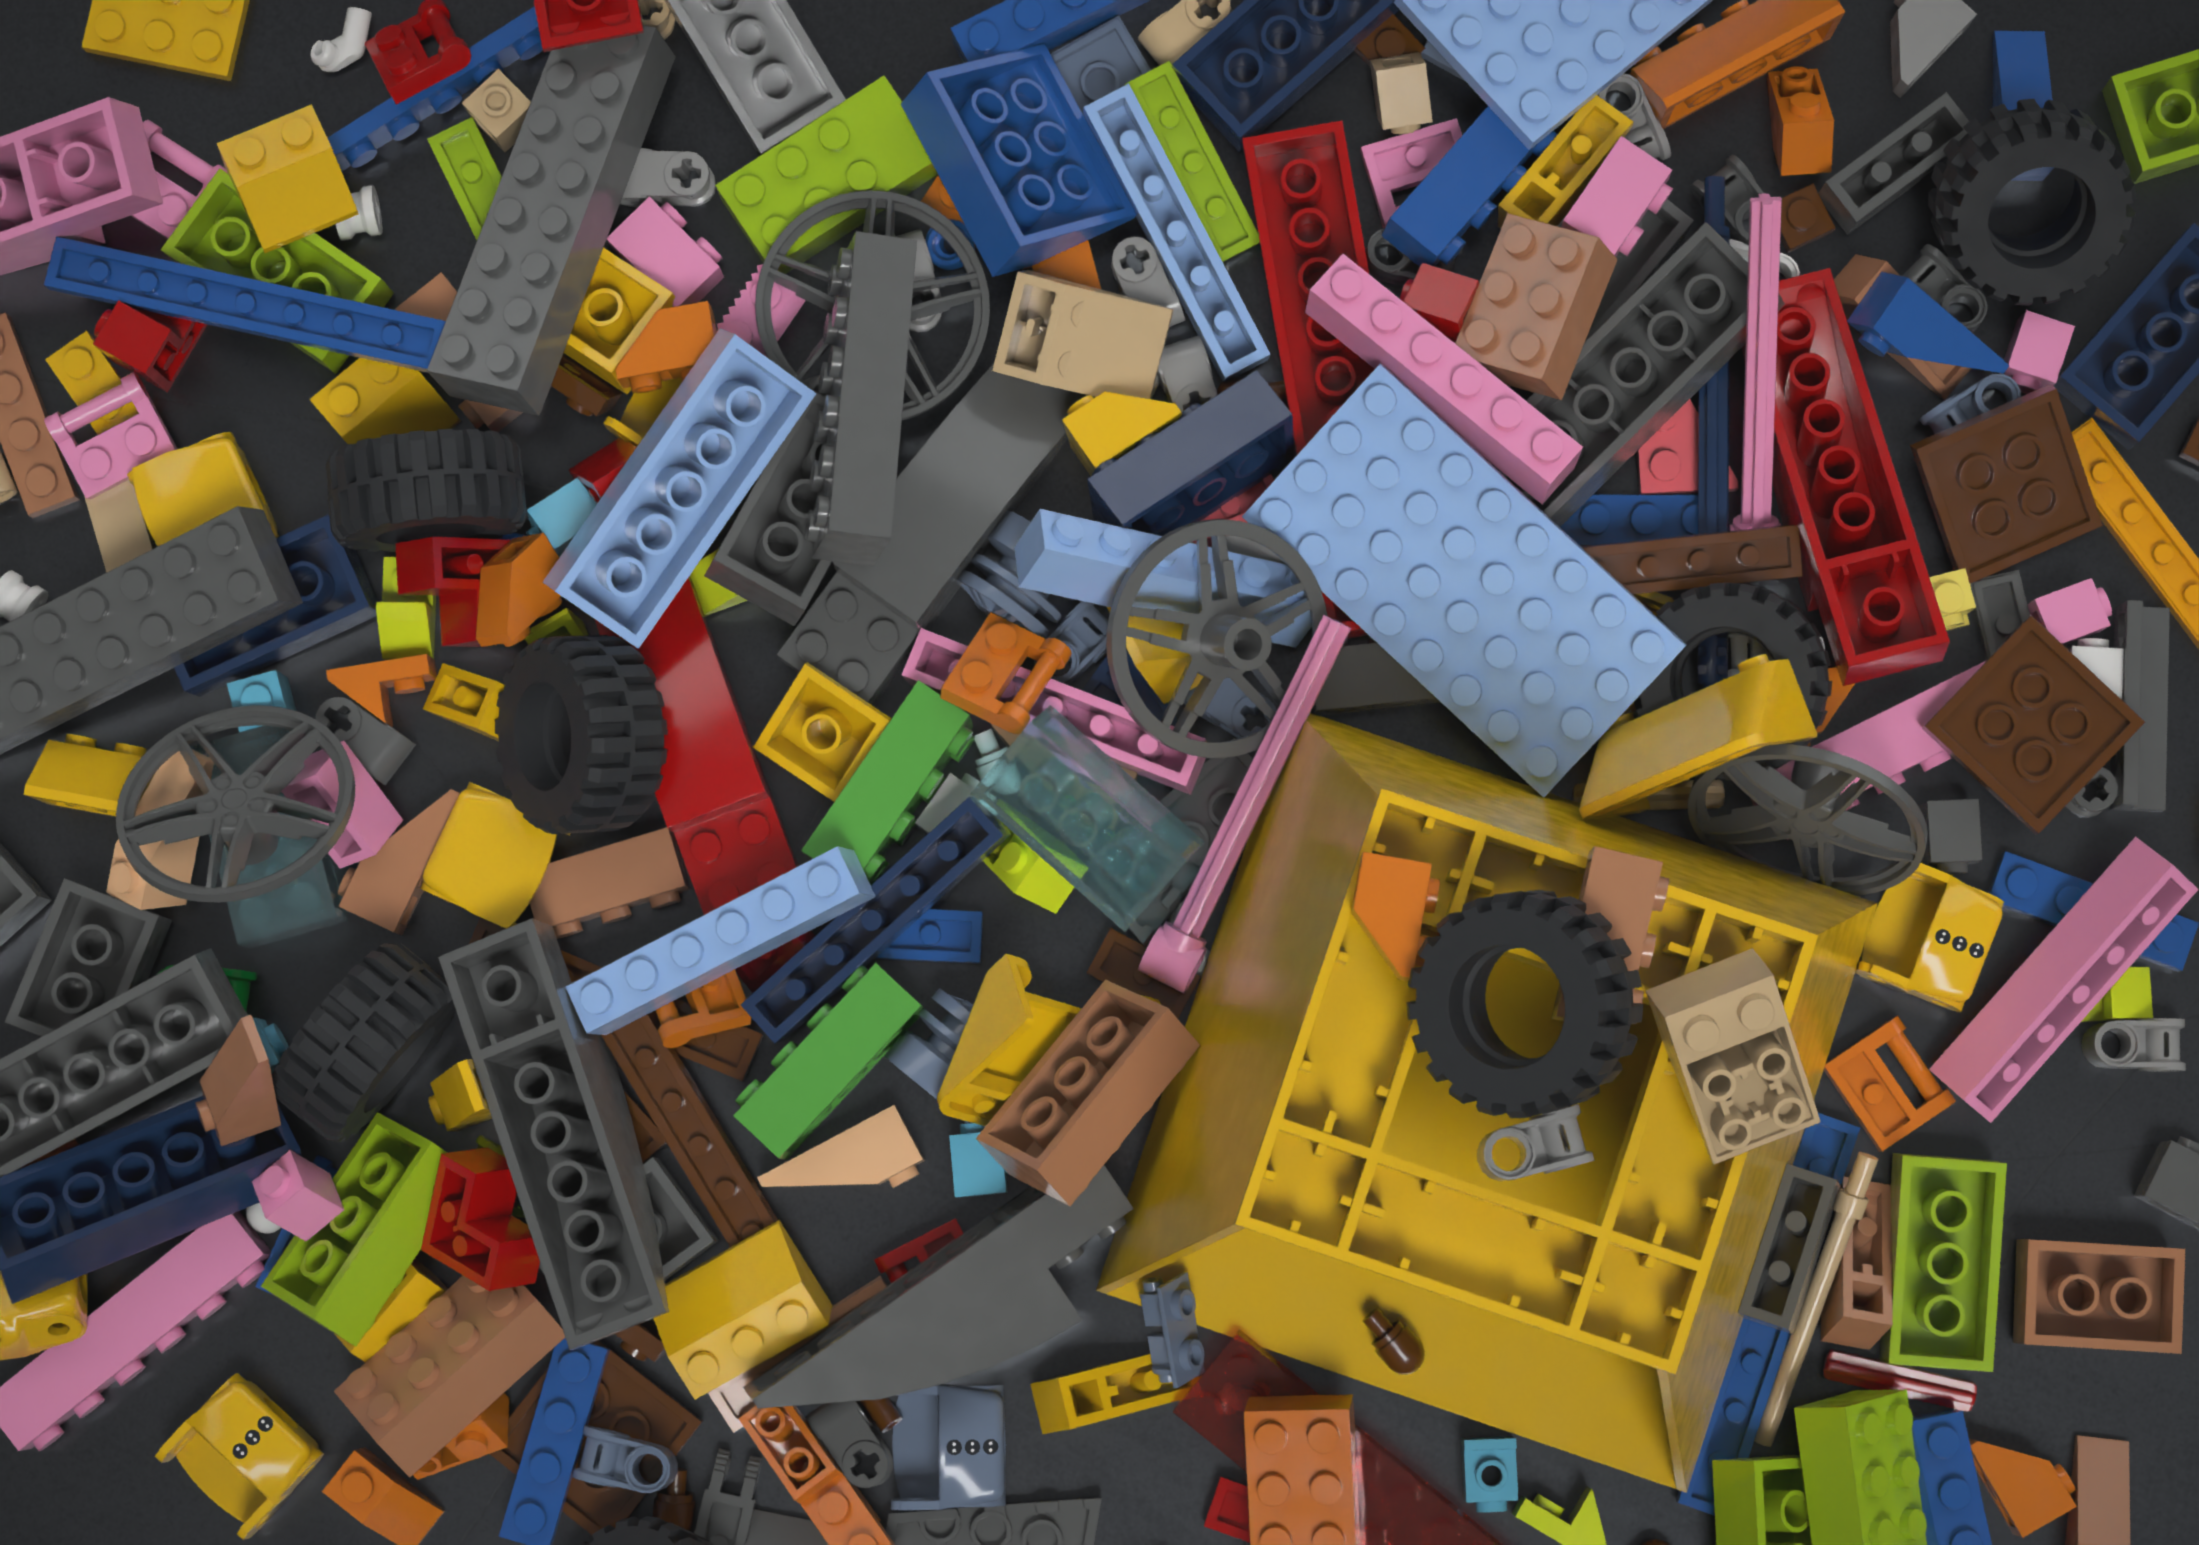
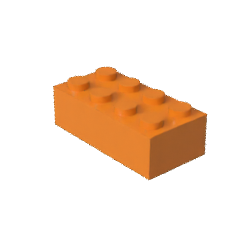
(1302, 1470)

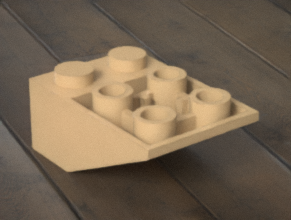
(1081, 337)
(1734, 1055)

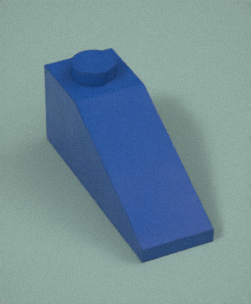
(2021, 74)
(1909, 323)

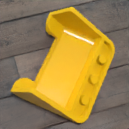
(1694, 736)
(1001, 1042)

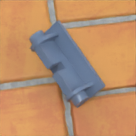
(1177, 1351)

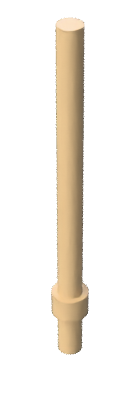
(1849, 1206)

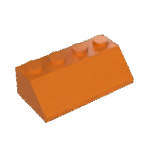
(1732, 53)

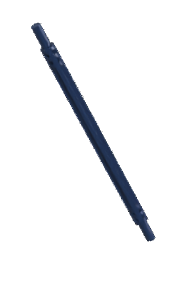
(1714, 453)

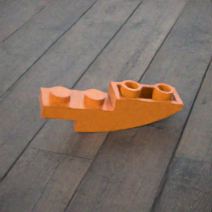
(813, 1477)

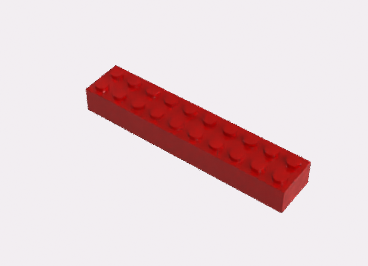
(1304, 225)

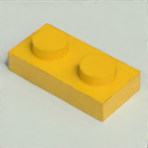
(88, 374)

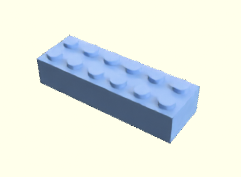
(679, 487)

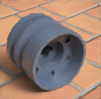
(1000, 589)
(929, 1059)

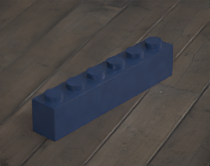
(868, 929)

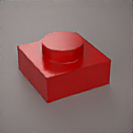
(1230, 1510)

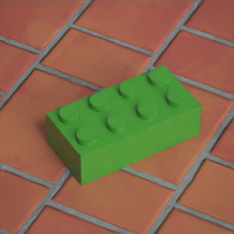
(894, 780)
(828, 1062)

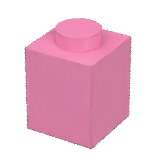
(2037, 351)
(2073, 611)
(297, 1195)

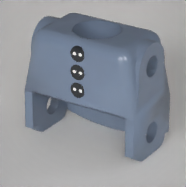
(950, 1448)

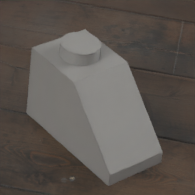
(1921, 35)

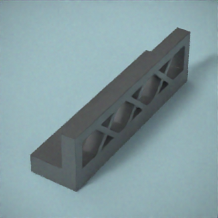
(2143, 759)

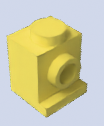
(1953, 598)

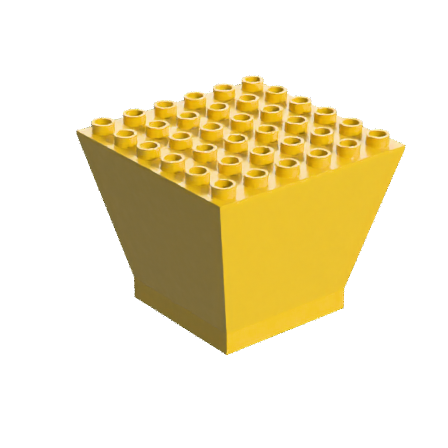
(1331, 1176)

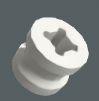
(369, 215)
(17, 597)

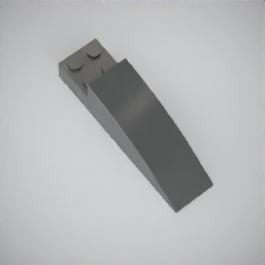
(943, 512)
(561, 1131)
(955, 1310)

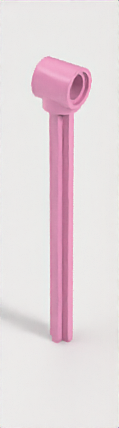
(1760, 364)
(1178, 946)

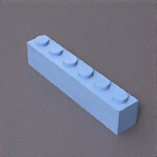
(1176, 233)
(1091, 558)
(720, 941)

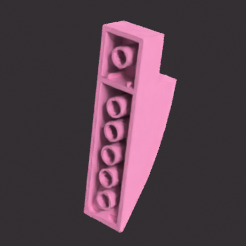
(72, 179)

